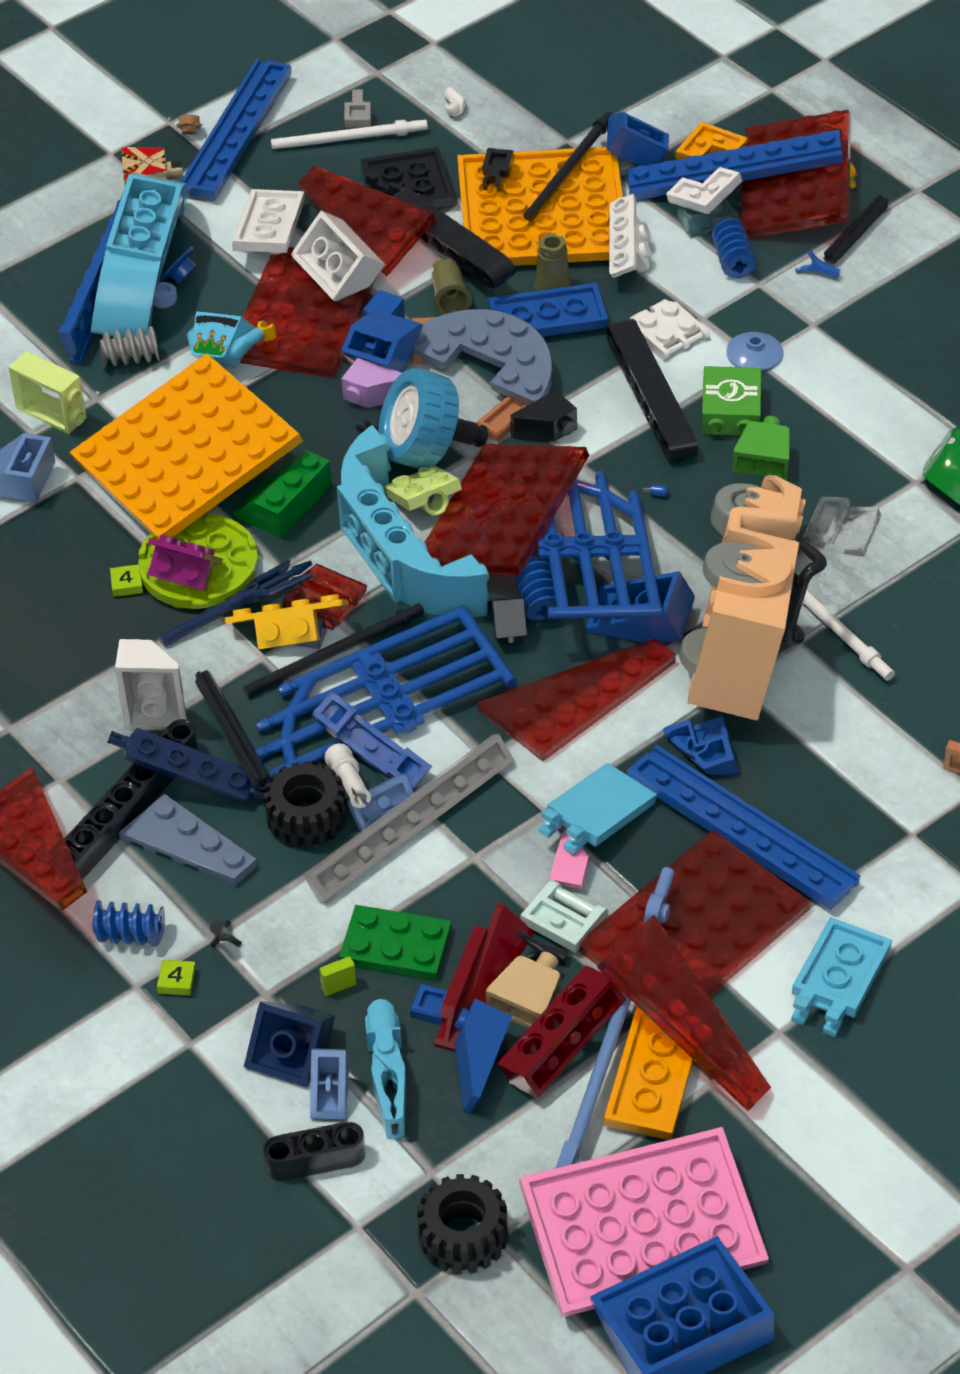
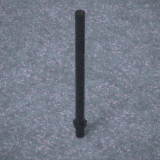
(600, 127)
(401, 617)

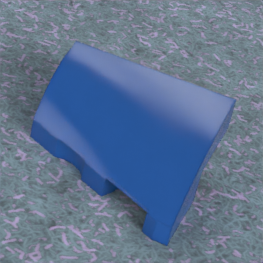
(706, 745)

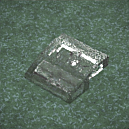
(842, 527)

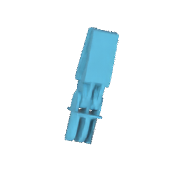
(384, 1041)

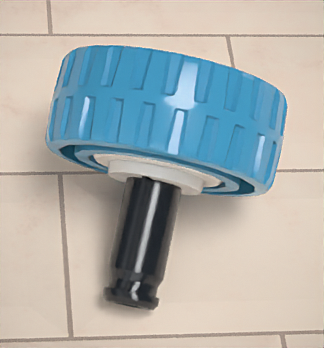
(423, 419)

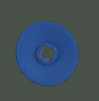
(180, 268)

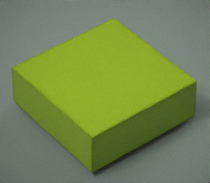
(337, 976)

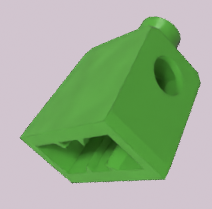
(763, 449)

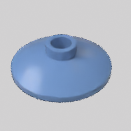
(755, 351)

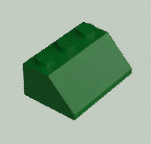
(286, 493)

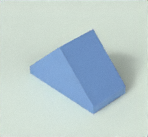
(329, 1083)

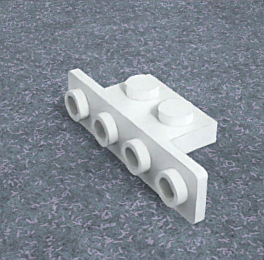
(627, 238)

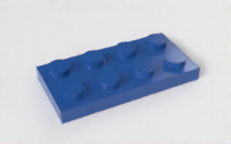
(556, 309)

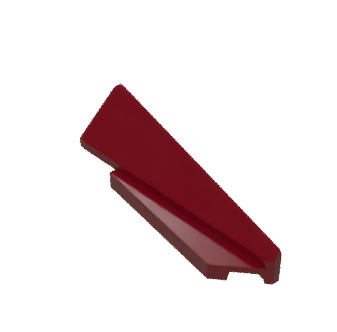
(481, 963)

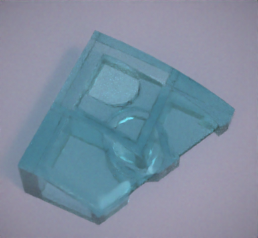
(700, 223)

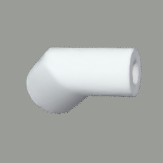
(457, 102)

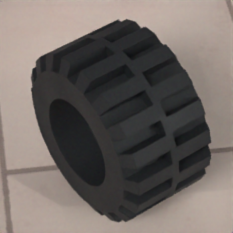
(303, 785)
(462, 1248)

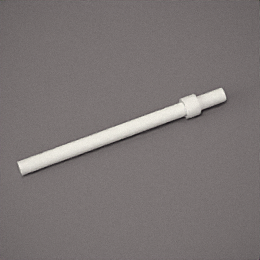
(400, 128)
(867, 655)

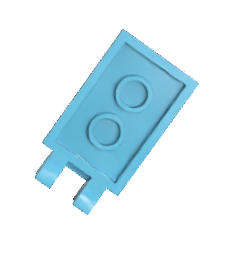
(596, 807)
(838, 973)

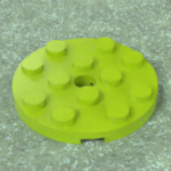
(230, 543)

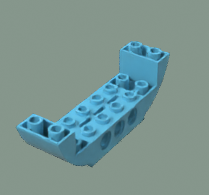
(137, 253)
(389, 541)

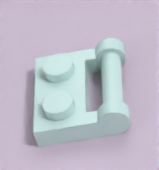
(559, 922)

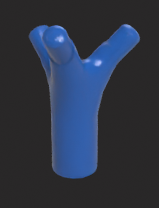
(819, 266)

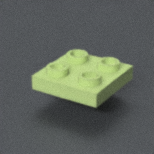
(416, 489)

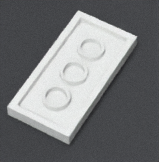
(268, 221)

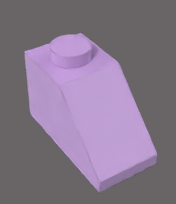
(367, 383)

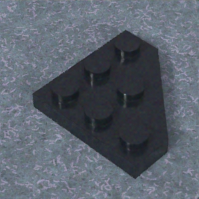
(417, 170)

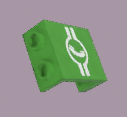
(730, 399)

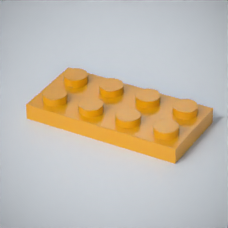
(648, 1081)

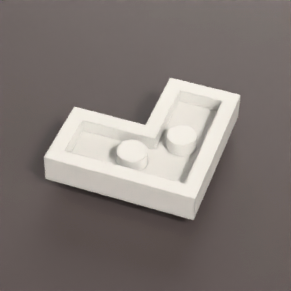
(705, 195)

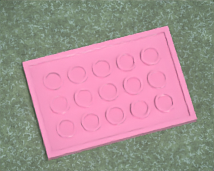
(637, 1210)

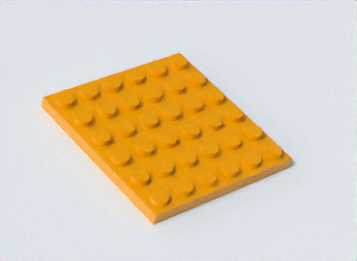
(575, 211)
(185, 447)

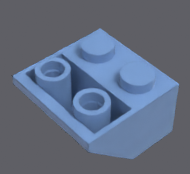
(25, 467)

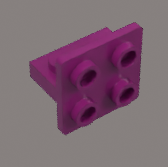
(182, 562)

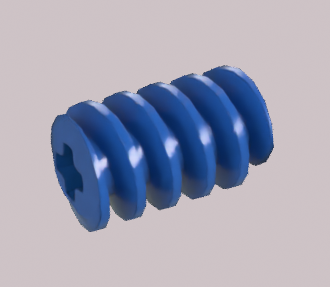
(733, 248)
(536, 589)
(128, 925)

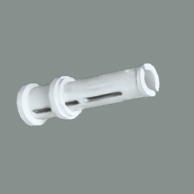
(341, 760)

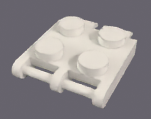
(668, 325)

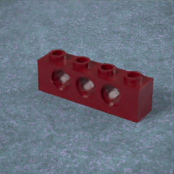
(561, 1031)

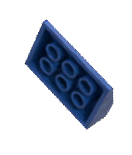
(685, 1314)

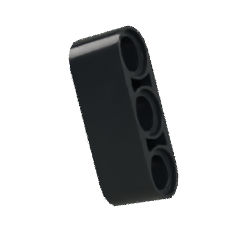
(299, 1160)

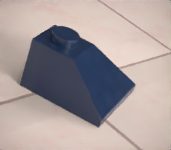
(284, 1040)

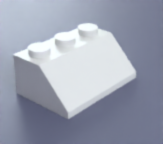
(336, 257)
(148, 685)

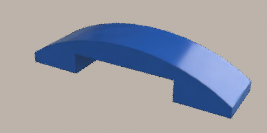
(368, 742)

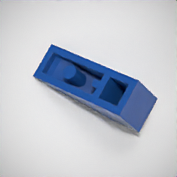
(477, 1047)

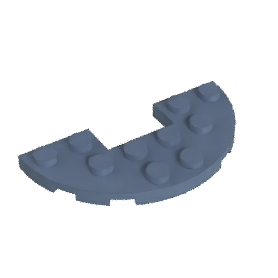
(494, 339)

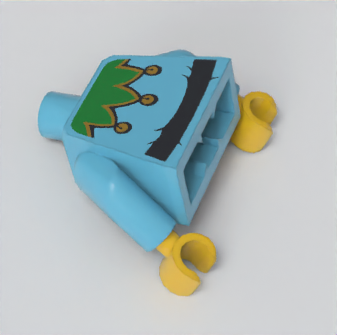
(226, 337)

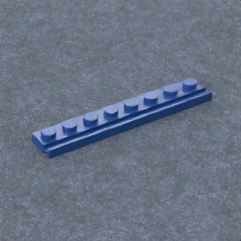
(235, 128)
(749, 161)
(76, 329)
(745, 827)

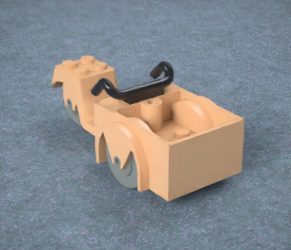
(751, 596)

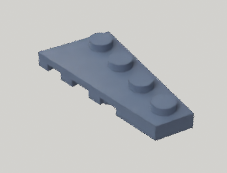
(188, 840)

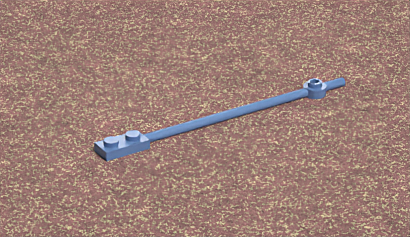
(570, 1151)

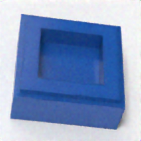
(428, 1004)

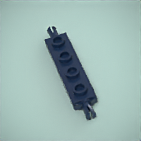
(187, 765)

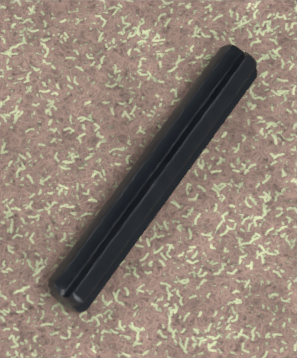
(856, 229)

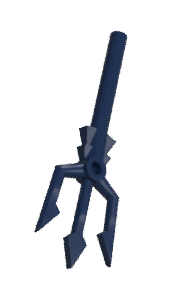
(250, 594)

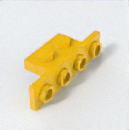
(287, 625)

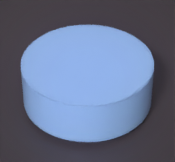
(165, 295)

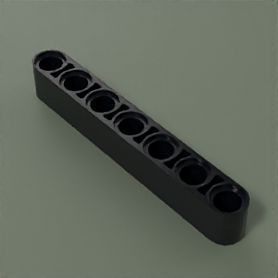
(462, 245)
(651, 390)
(122, 804)

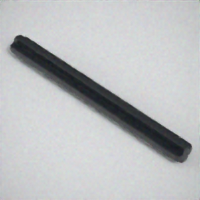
(232, 729)

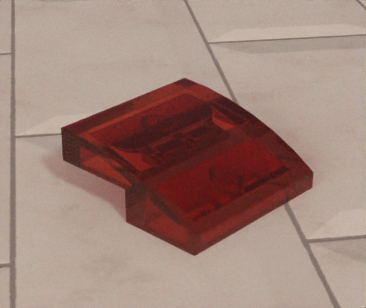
(326, 583)

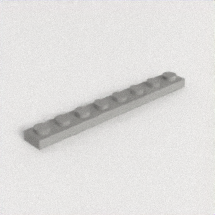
(408, 818)

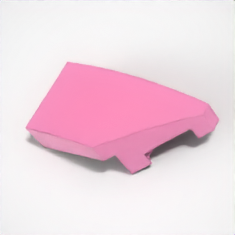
(569, 868)

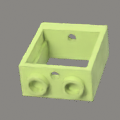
(31, 373)

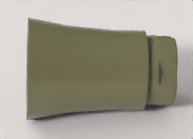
(552, 263)
(449, 287)

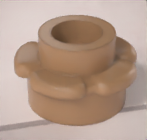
(189, 124)

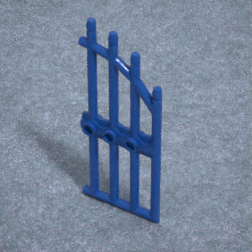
(611, 547)
(384, 687)

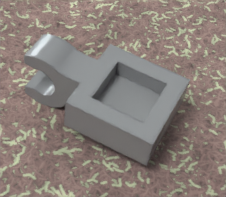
(357, 113)

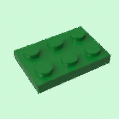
(396, 942)

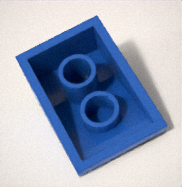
(676, 605)

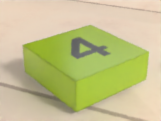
(126, 580)
(176, 977)

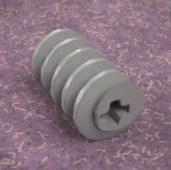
(128, 346)

